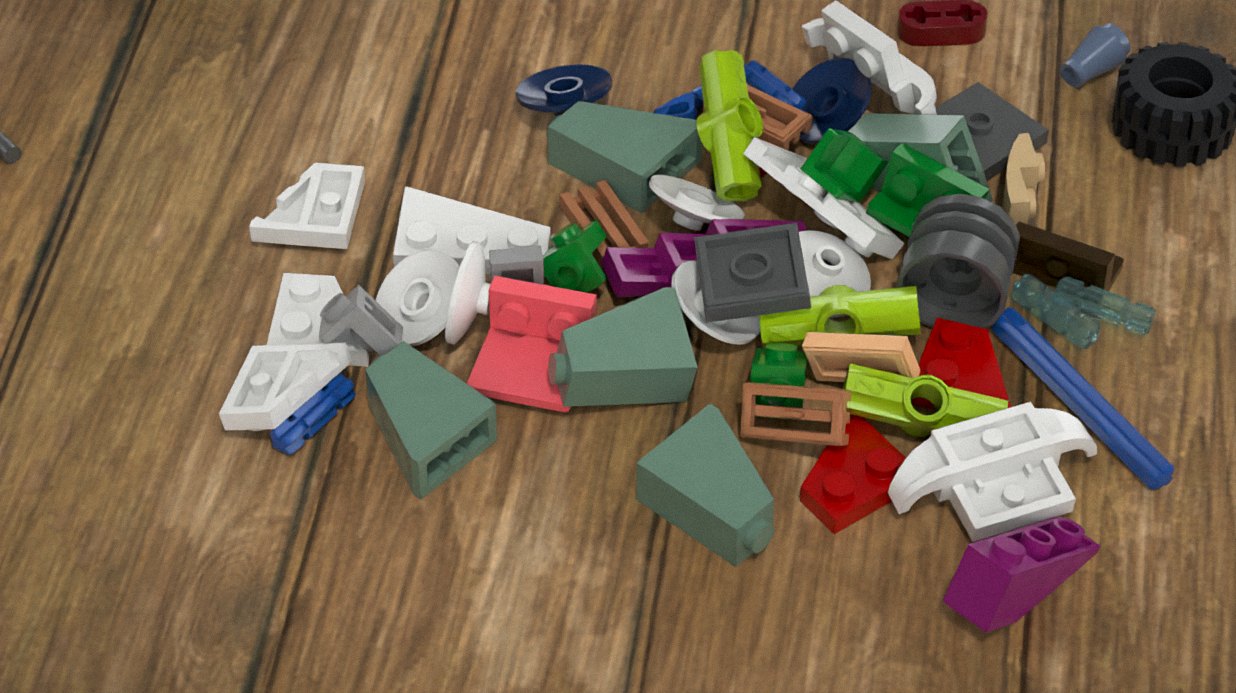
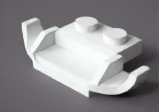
(874, 55)
(996, 468)

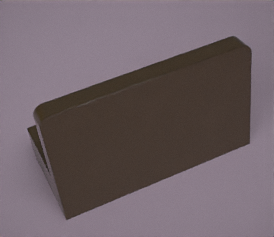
(1055, 257)

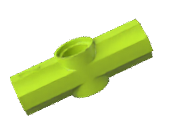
(729, 125)
(870, 313)
(888, 399)

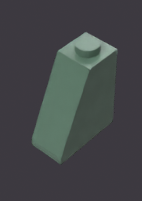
(936, 136)
(622, 148)
(626, 355)
(427, 417)
(708, 488)

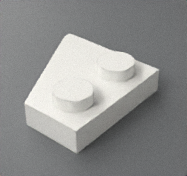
(315, 210)
(299, 310)
(279, 381)

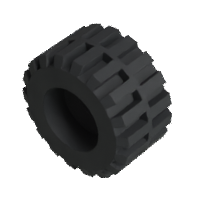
(1175, 104)

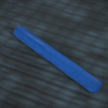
(1084, 400)

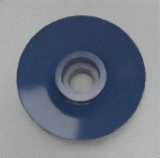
(562, 87)
(834, 97)

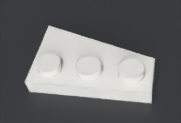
(451, 226)
(863, 232)

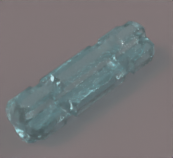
(1107, 306)
(1056, 311)

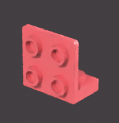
(521, 337)

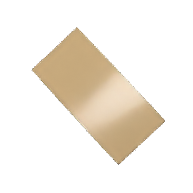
(1022, 174)

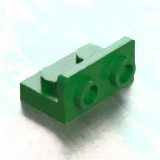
(913, 182)

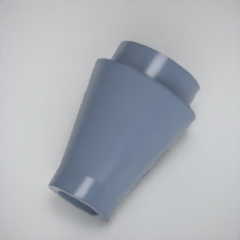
(1098, 53)

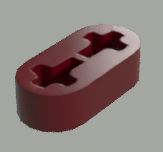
(942, 23)

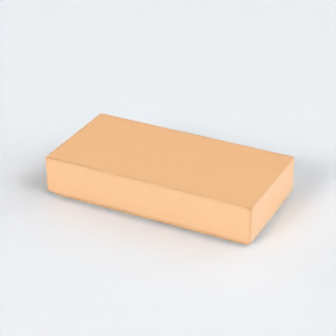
(833, 352)

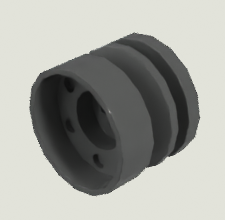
(960, 260)

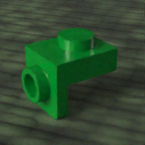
(570, 258)
(780, 365)

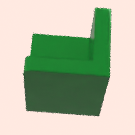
(844, 165)

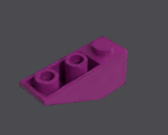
(1016, 571)

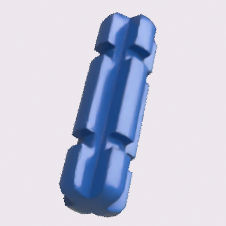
(767, 82)
(312, 415)

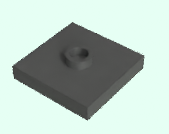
(992, 125)
(752, 272)

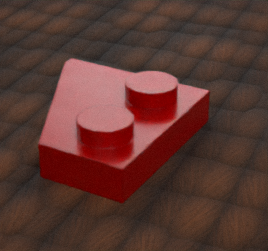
(962, 360)
(851, 478)

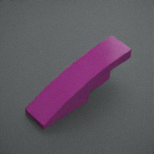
(651, 269)

